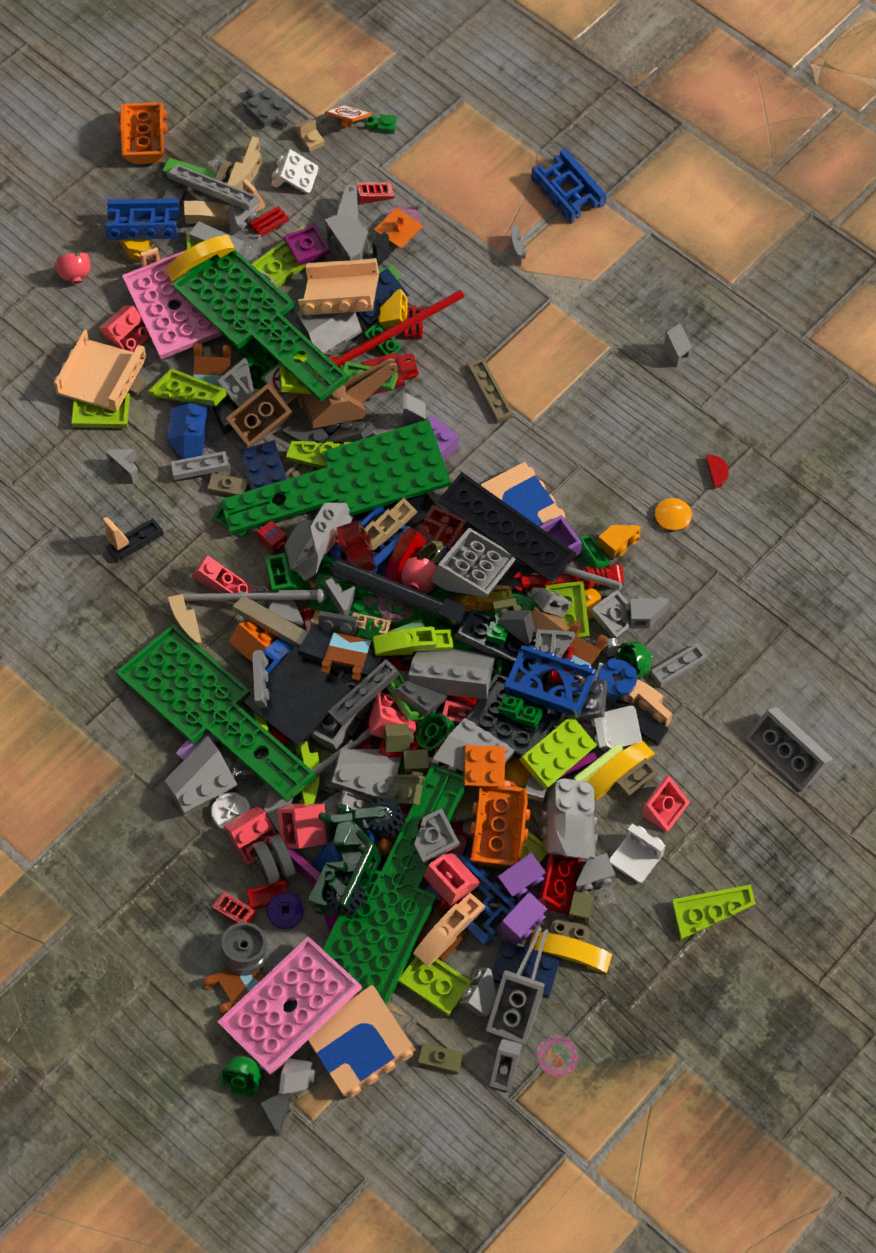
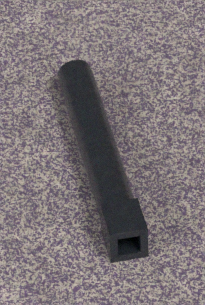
(446, 612)

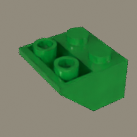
(281, 575)

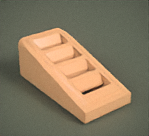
(248, 187)
(149, 257)
(114, 534)

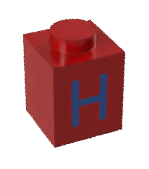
(272, 538)

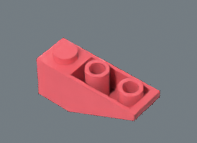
(219, 578)

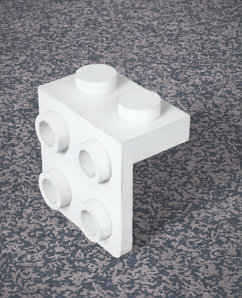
(295, 171)
(617, 727)
(638, 853)

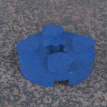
(621, 668)

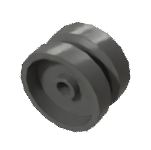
(270, 860)
(243, 948)

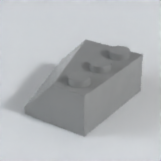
(329, 329)
(466, 734)
(364, 772)
(200, 778)

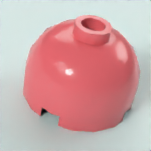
(72, 267)
(418, 574)

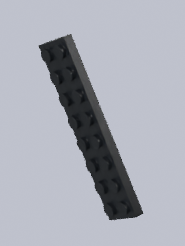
(507, 527)

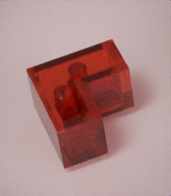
(445, 526)
(356, 545)

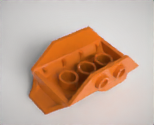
(142, 131)
(499, 825)

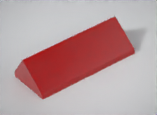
(559, 883)

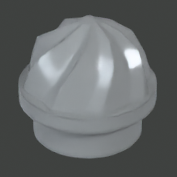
(611, 648)

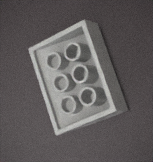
(473, 565)
(454, 672)

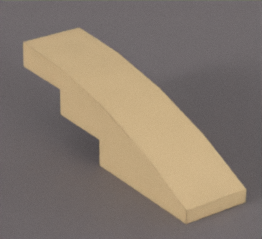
(389, 523)

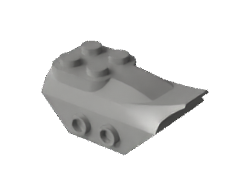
(315, 538)
(569, 819)

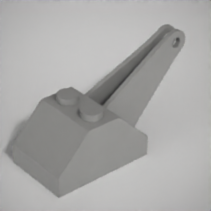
(344, 230)
(518, 999)

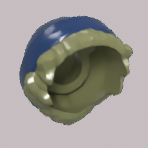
(433, 551)

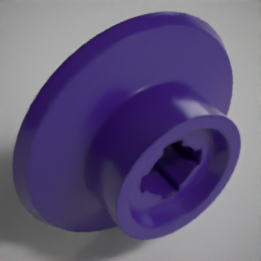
(287, 920)

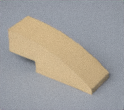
(206, 212)
(184, 618)

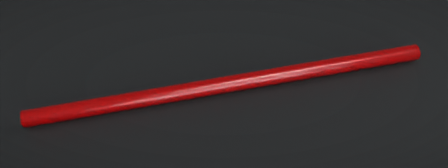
(395, 330)

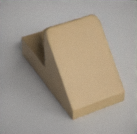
(309, 135)

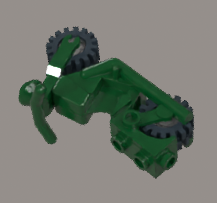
(340, 880)

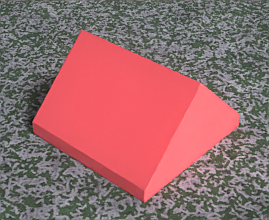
(665, 804)

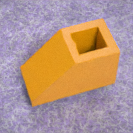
(618, 539)

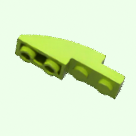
(410, 640)
(309, 793)

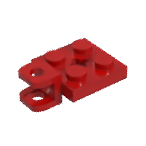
(403, 368)

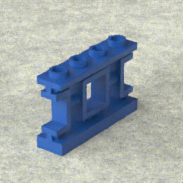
(577, 176)
(127, 210)
(485, 886)

